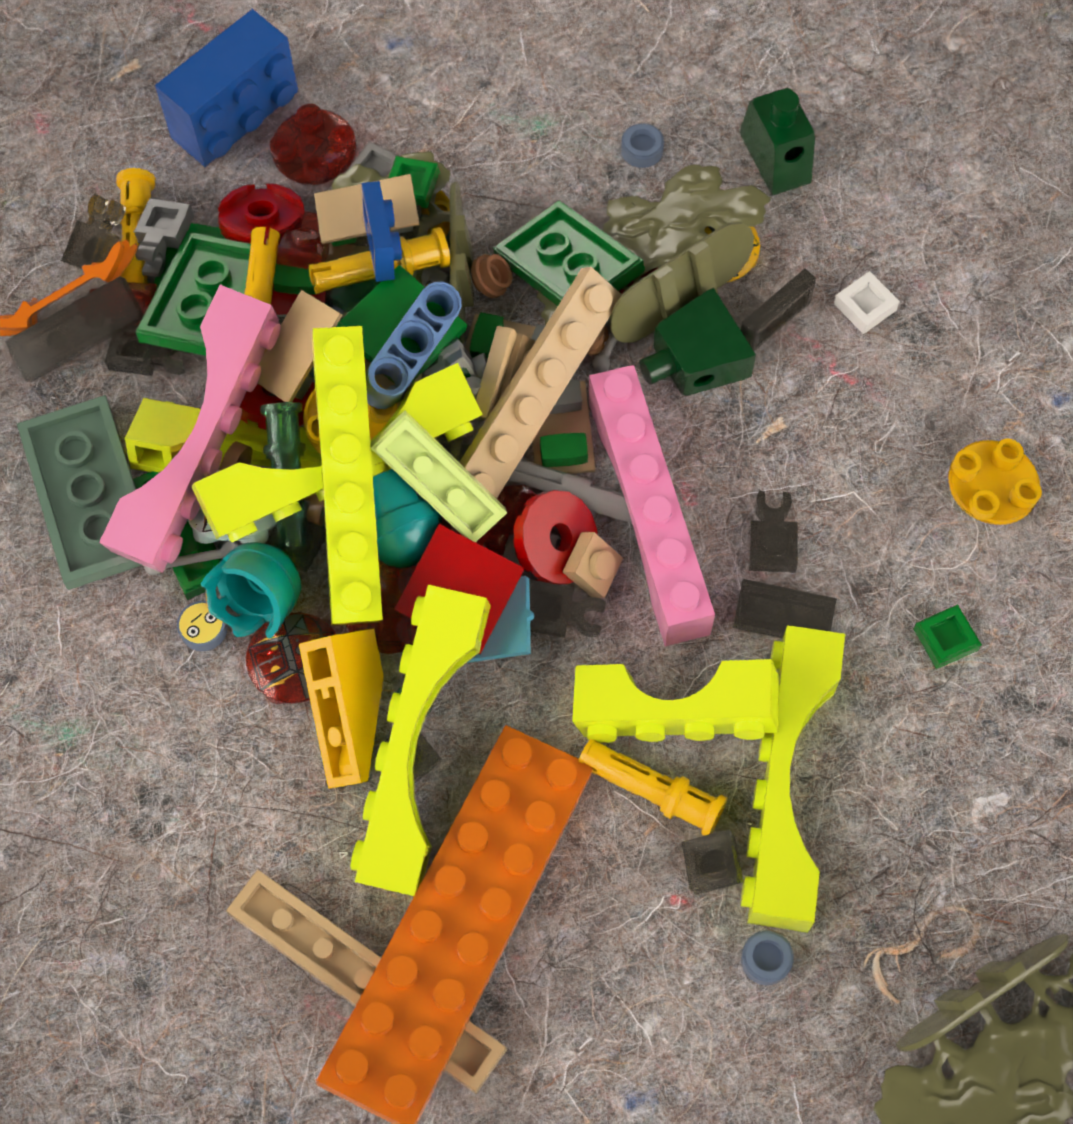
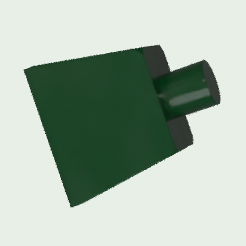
(777, 127)
(699, 348)

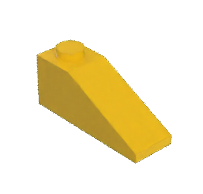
(345, 696)

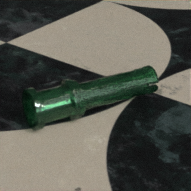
(284, 451)

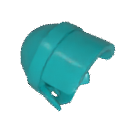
(402, 521)
(256, 584)

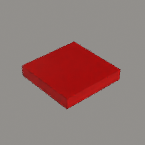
(464, 567)

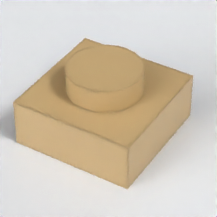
(592, 564)

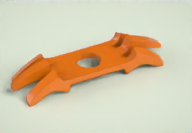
(108, 270)

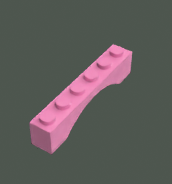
(151, 519)
(659, 526)

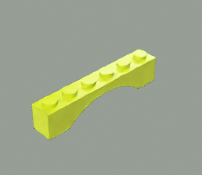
(164, 427)
(347, 475)
(249, 493)
(395, 841)
(784, 874)

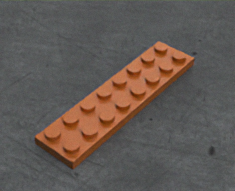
(455, 929)

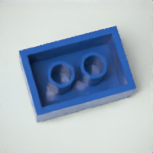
(228, 87)

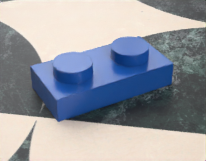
(378, 219)

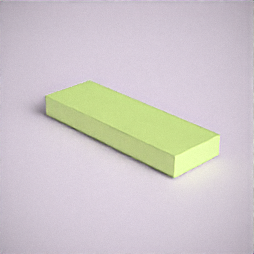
(438, 477)

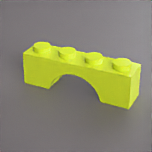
(736, 701)

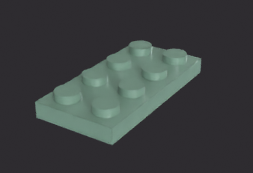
(78, 481)

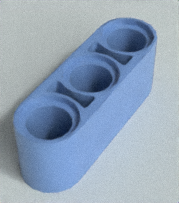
(425, 330)

